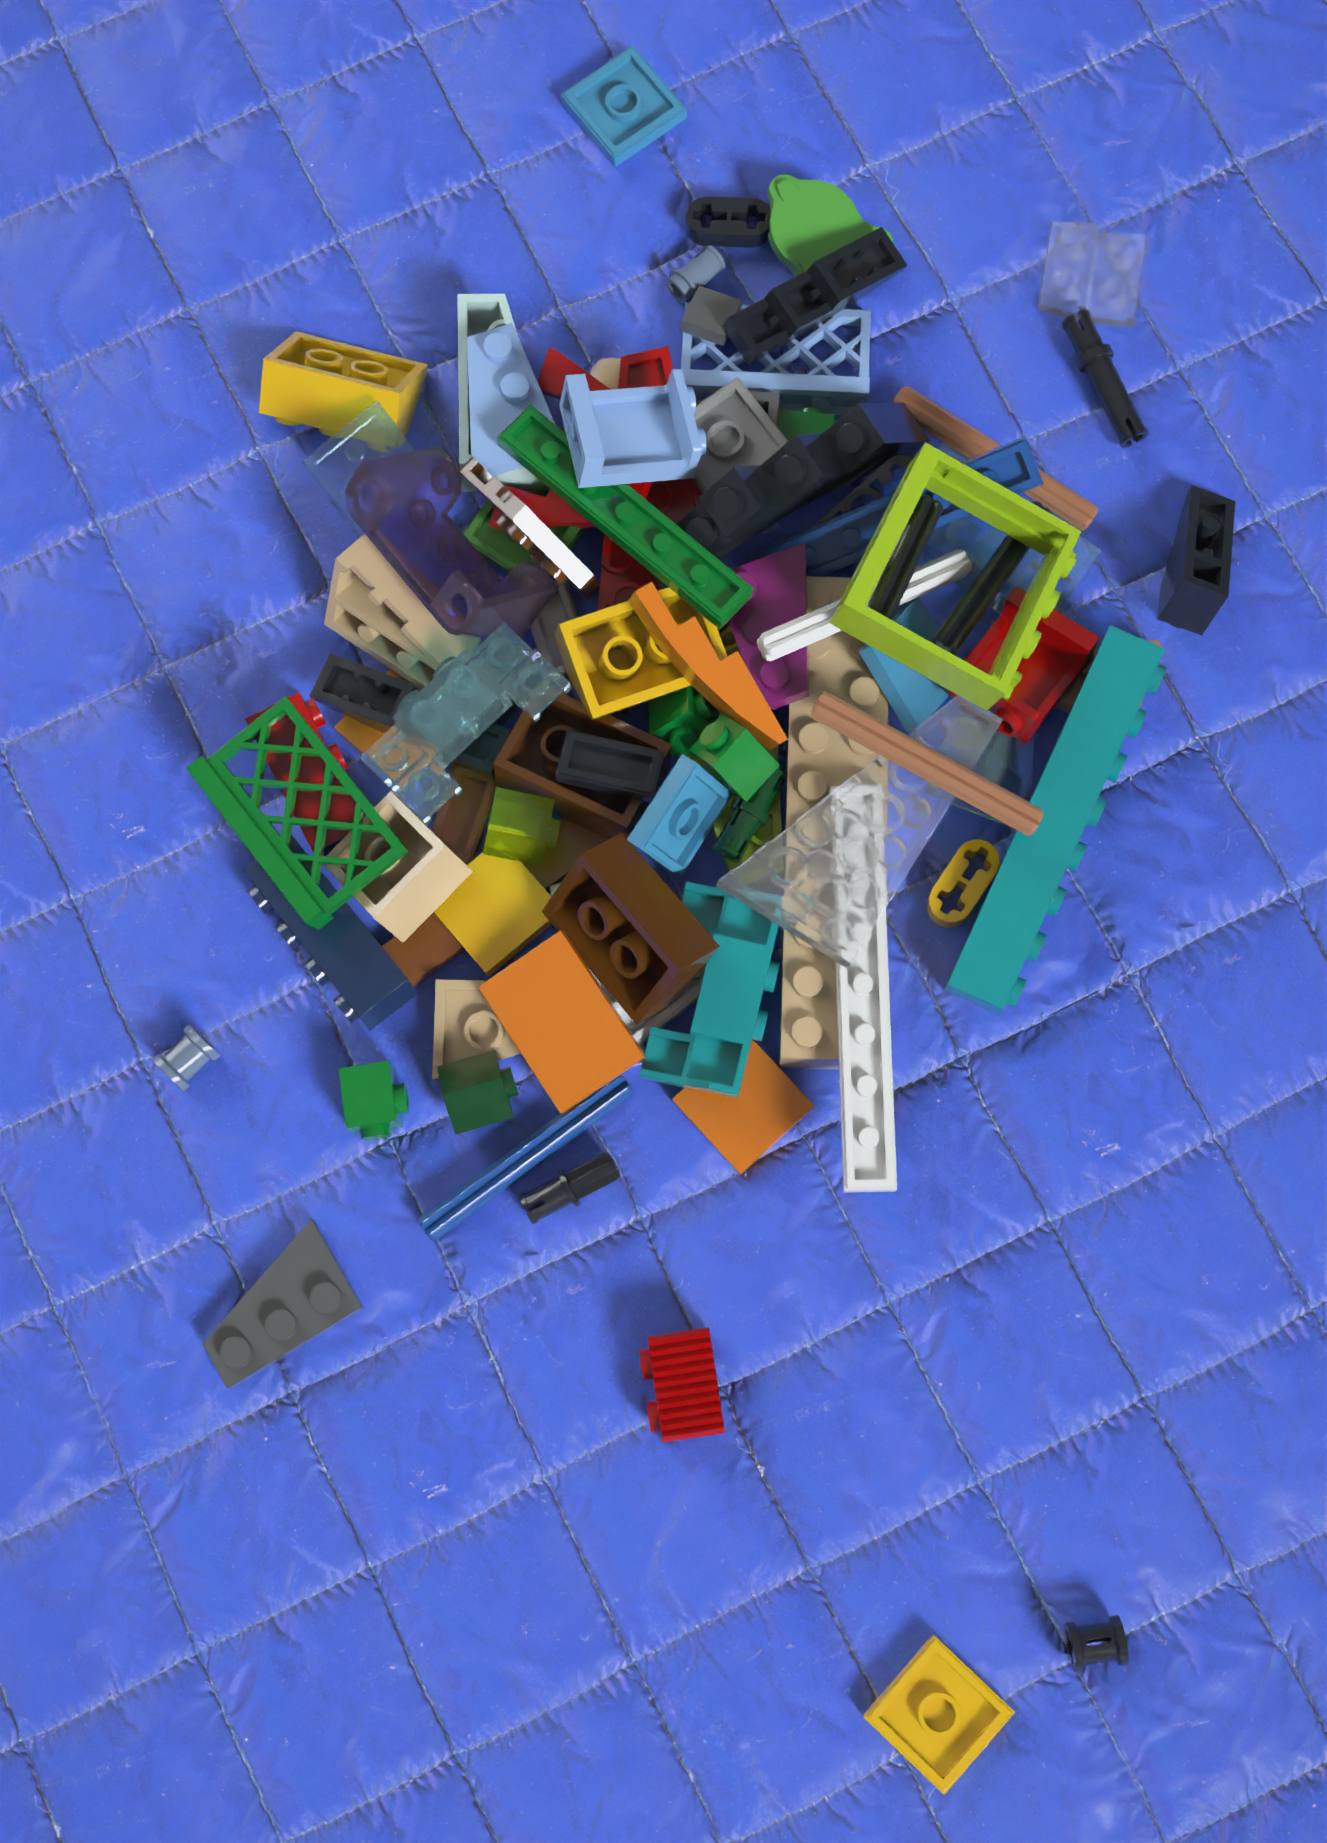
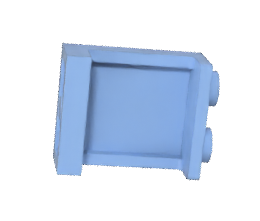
(632, 432)

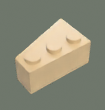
(385, 617)

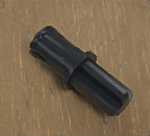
(570, 1186)

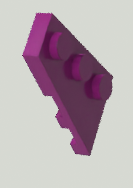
(776, 599)

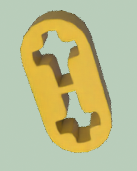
(972, 889)

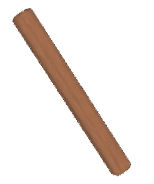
(973, 443)
(927, 763)

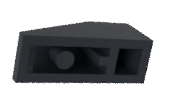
(1199, 562)

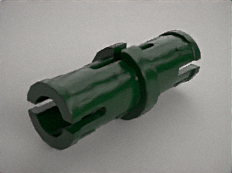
(747, 818)

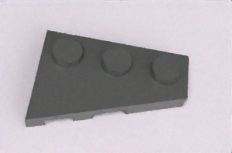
(284, 1309)

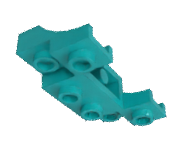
(728, 1001)

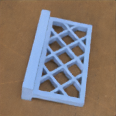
(813, 390)

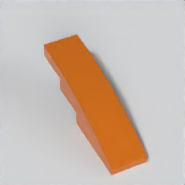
(721, 682)

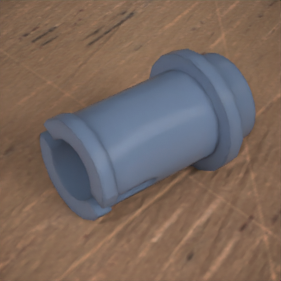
(695, 273)

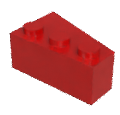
(311, 771)

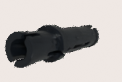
(1097, 363)

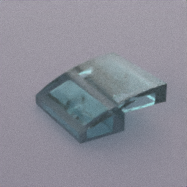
(363, 439)

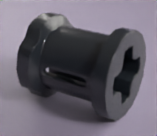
(1113, 1650)

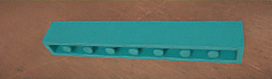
(1069, 796)

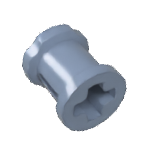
(186, 1057)

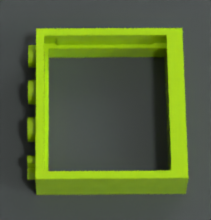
(998, 508)

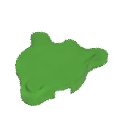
(811, 221)

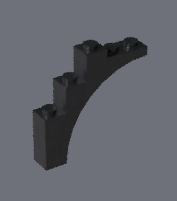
(800, 473)

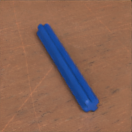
(522, 1159)

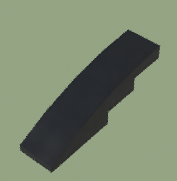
(814, 295)
(374, 698)

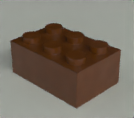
(533, 754)
(629, 928)

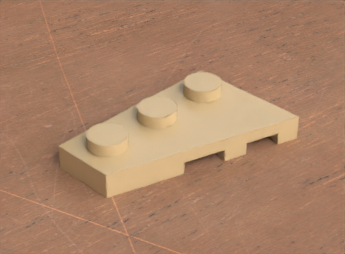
(466, 1024)

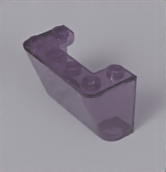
(404, 513)

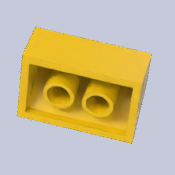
(333, 382)
(617, 660)

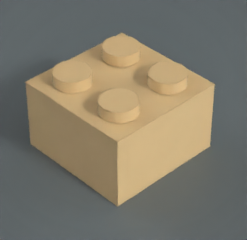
(416, 882)

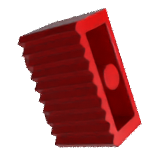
(684, 1385)

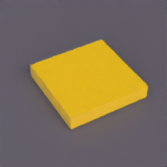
(495, 911)
(938, 1714)

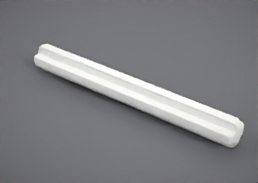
(816, 624)

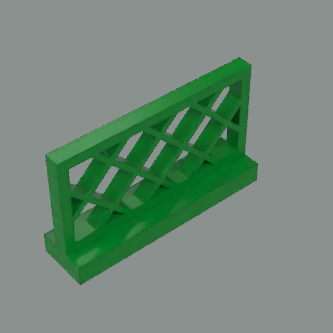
(263, 839)

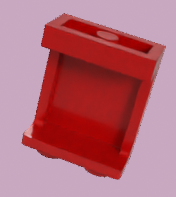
(1046, 675)

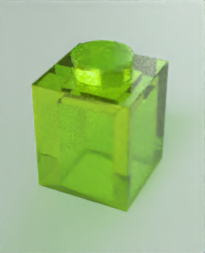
(520, 827)

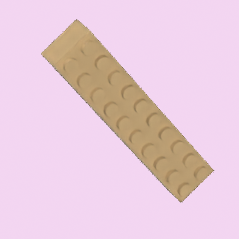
(814, 762)

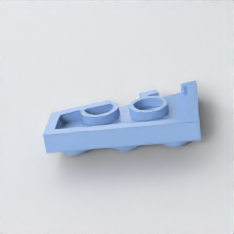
(498, 393)

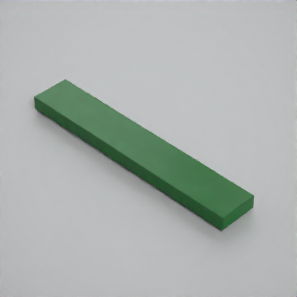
(628, 521)

